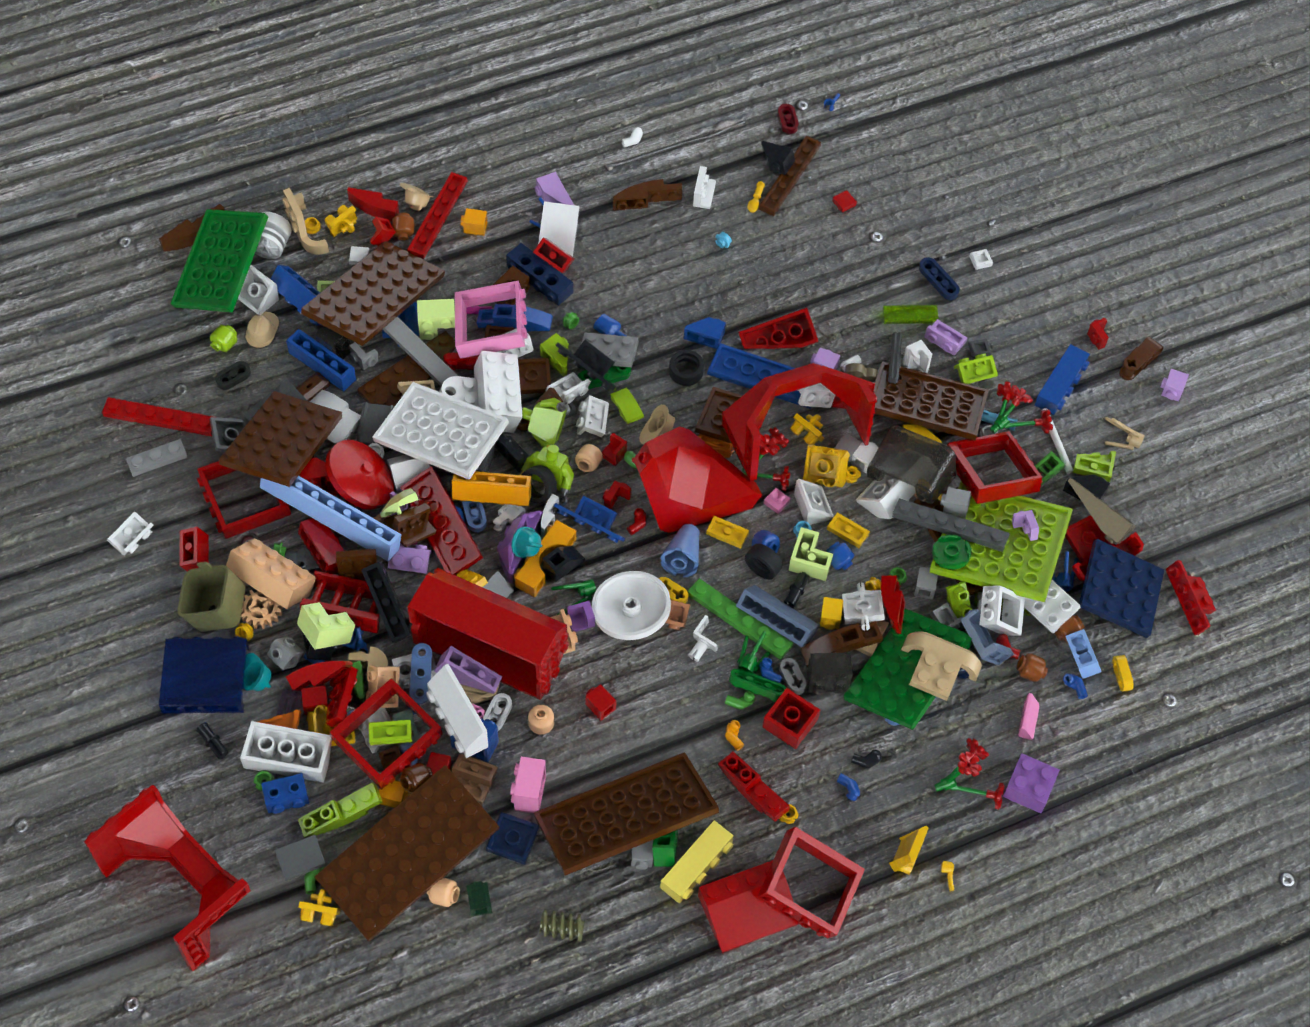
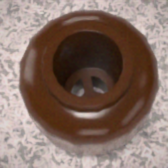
(415, 776)

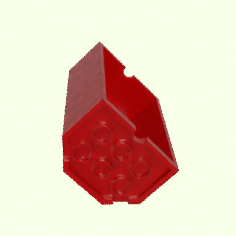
(490, 629)

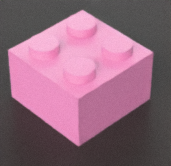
(528, 784)

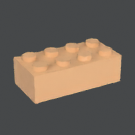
(270, 573)

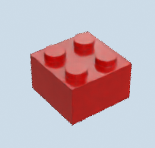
(791, 718)

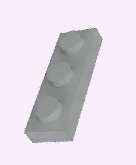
(156, 457)

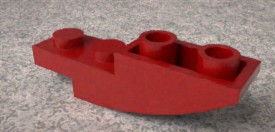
(751, 786)

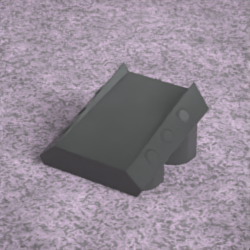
(370, 420)

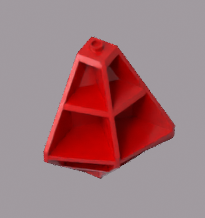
(691, 481)

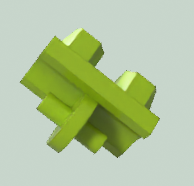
(959, 599)

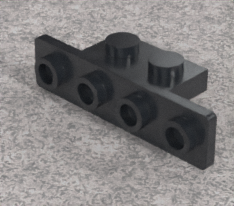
(592, 360)

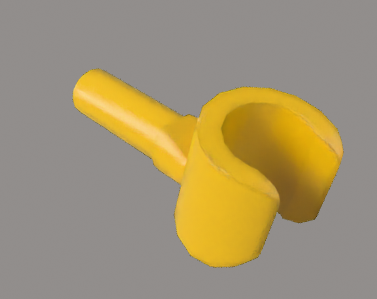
(948, 867)

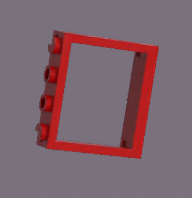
(991, 443)
(214, 471)
(363, 712)
(827, 855)

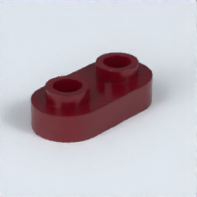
(788, 122)

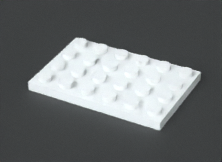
(441, 430)

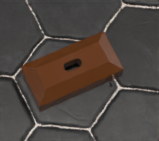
(317, 384)

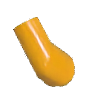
(732, 734)

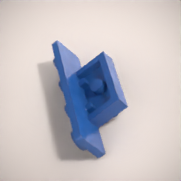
(594, 514)

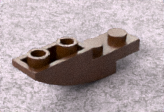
(651, 191)
(183, 234)
(843, 640)

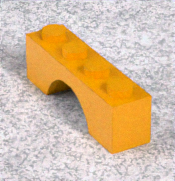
(531, 577)

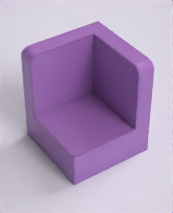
(581, 616)

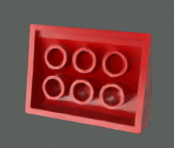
(738, 913)

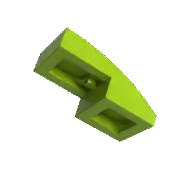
(627, 405)

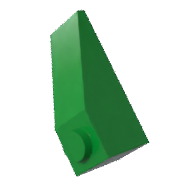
(665, 850)

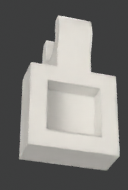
(507, 514)

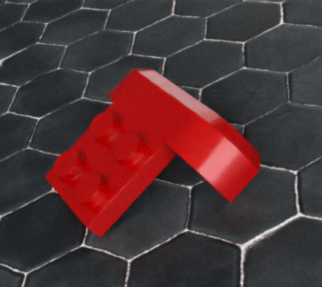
(1081, 538)

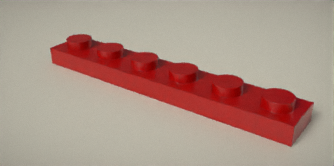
(437, 215)
(157, 416)

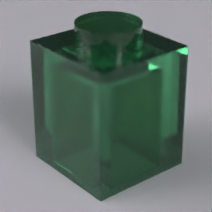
(479, 898)

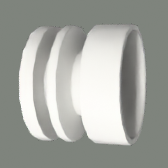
(274, 236)

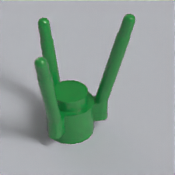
(585, 588)
(749, 662)

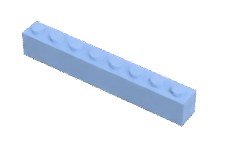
(337, 515)

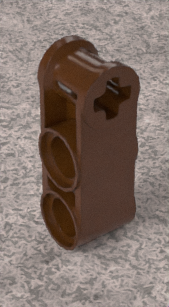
(1140, 358)

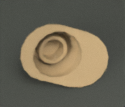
(415, 196)
(262, 329)
(658, 424)

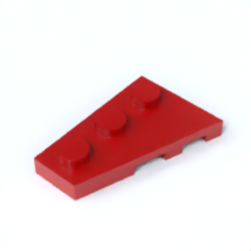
(340, 696)

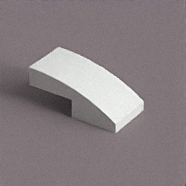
(330, 400)
(348, 424)
(548, 516)

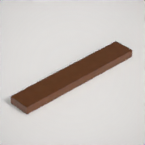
(785, 183)

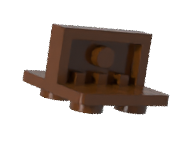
(412, 524)

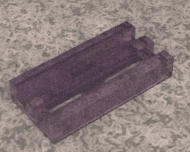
(291, 694)

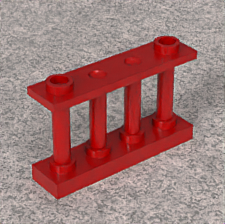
(365, 620)

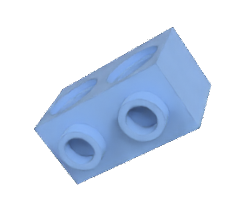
(1083, 654)

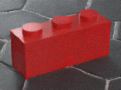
(321, 544)

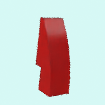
(373, 203)
(893, 601)
(316, 674)

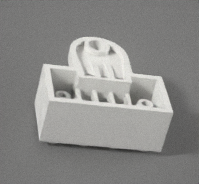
(492, 388)

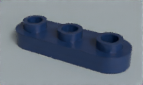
(936, 273)

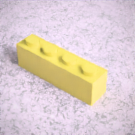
(696, 862)

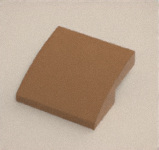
(475, 776)

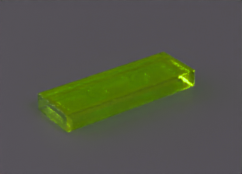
(910, 314)

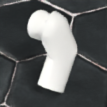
(634, 139)
(855, 359)

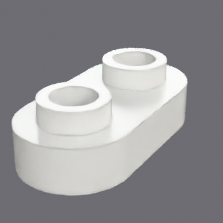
(496, 713)

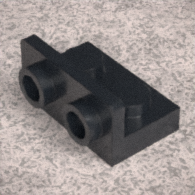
(511, 451)

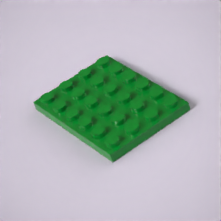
(219, 260)
(886, 676)

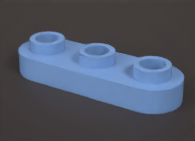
(474, 515)
(420, 663)

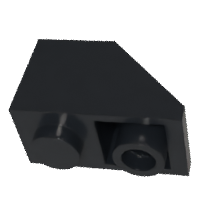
(561, 561)

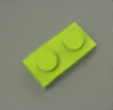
(390, 732)

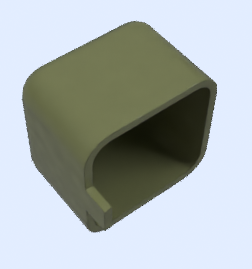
(208, 588)

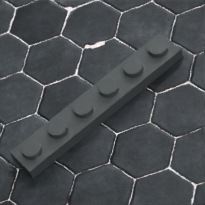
(951, 524)

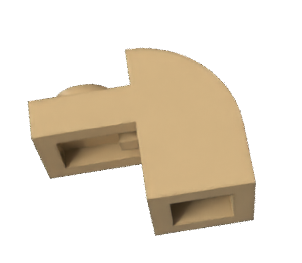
(375, 657)

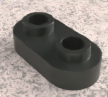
(232, 375)

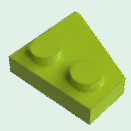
(1095, 464)

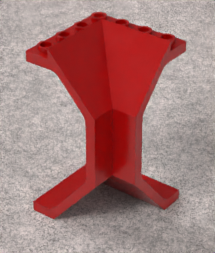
(748, 413)
(152, 832)

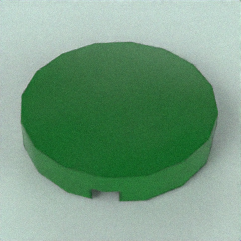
(951, 552)

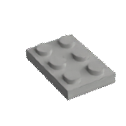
(618, 348)

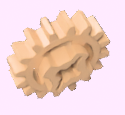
(258, 616)

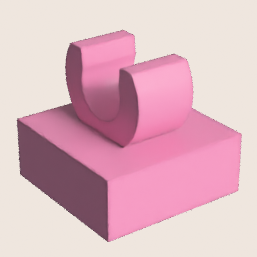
(777, 500)

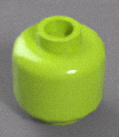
(223, 338)

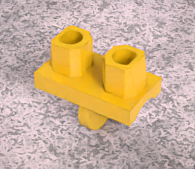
(343, 222)
(813, 433)
(328, 913)

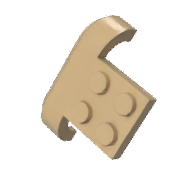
(293, 206)
(939, 663)

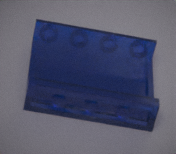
(203, 675)

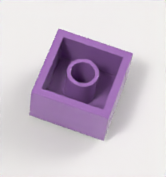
(1031, 783)

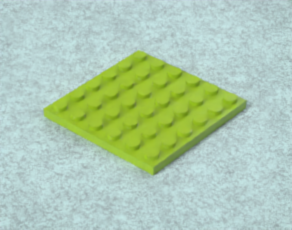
(1024, 564)

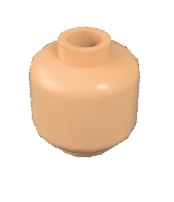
(588, 458)
(541, 719)
(444, 892)

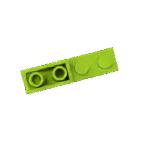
(340, 813)

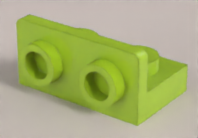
(976, 370)

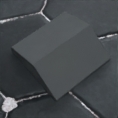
(225, 431)

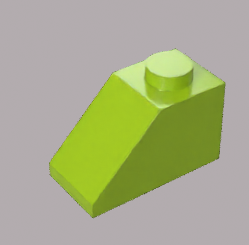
(550, 351)

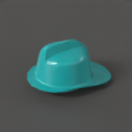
(526, 542)
(256, 674)

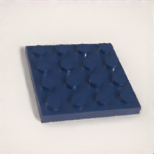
(1121, 588)

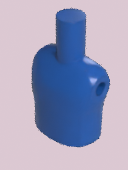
(608, 326)

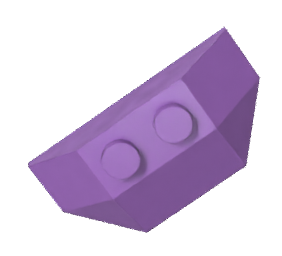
(507, 559)

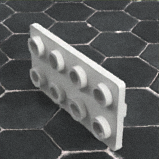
(1055, 610)

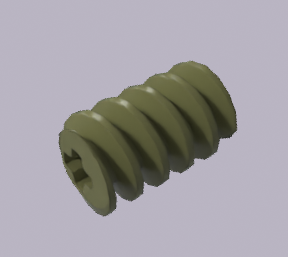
(562, 925)

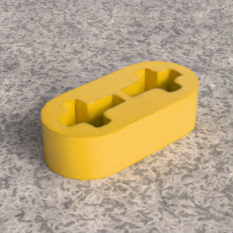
(675, 589)
(1122, 673)

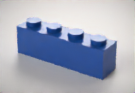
(294, 288)
(321, 360)
(1062, 379)

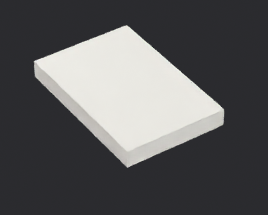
(560, 225)

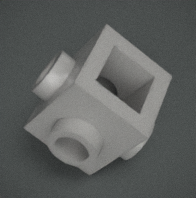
(285, 652)

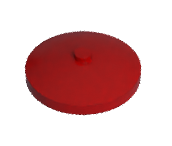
(359, 474)

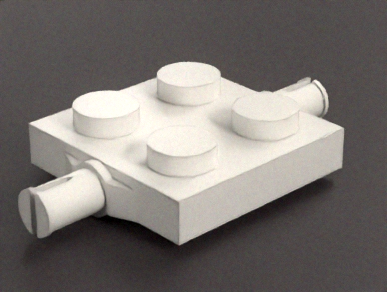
(863, 606)

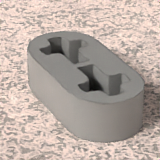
(789, 678)

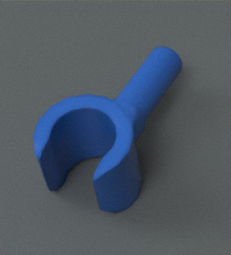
(831, 102)
(360, 644)

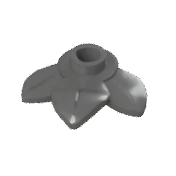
(302, 558)

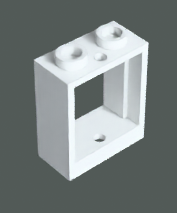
(1012, 610)

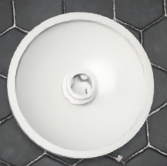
(631, 605)

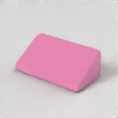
(1029, 717)

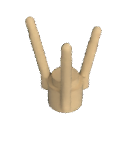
(1134, 438)

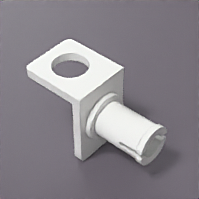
(702, 642)

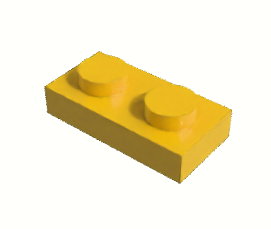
(848, 530)
(727, 532)
(473, 577)

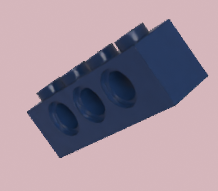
(541, 274)

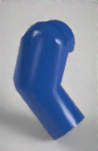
(1075, 683)
(851, 785)

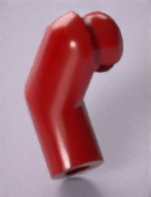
(639, 521)
(1004, 640)

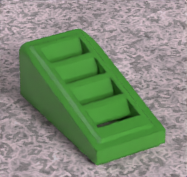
(1050, 457)
(359, 687)

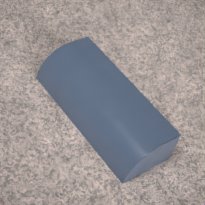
(777, 615)

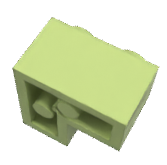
(435, 315)
(808, 558)
(325, 629)

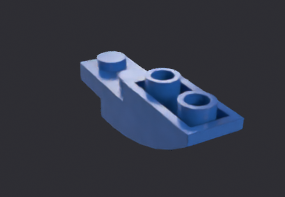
(505, 316)

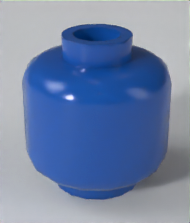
(768, 539)
(841, 556)

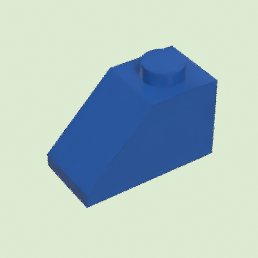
(706, 332)

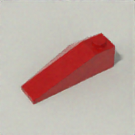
(788, 331)

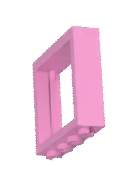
(483, 296)

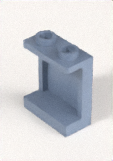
(982, 640)

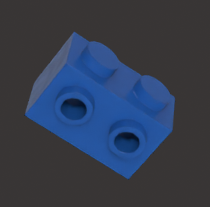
(285, 793)

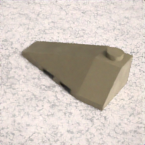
(1109, 521)

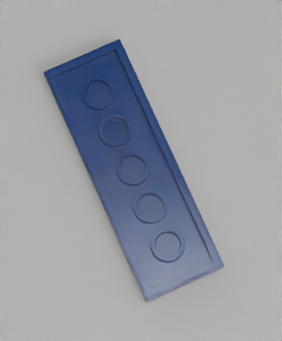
(747, 369)

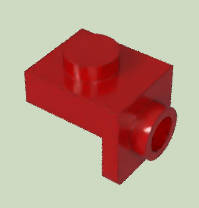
(1097, 334)
(617, 489)

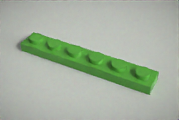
(738, 619)

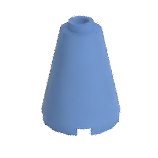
(682, 552)

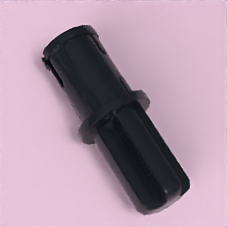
(796, 589)
(212, 740)

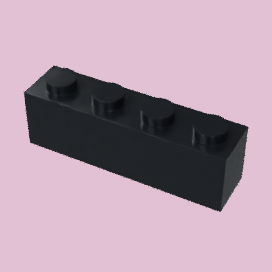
(387, 602)

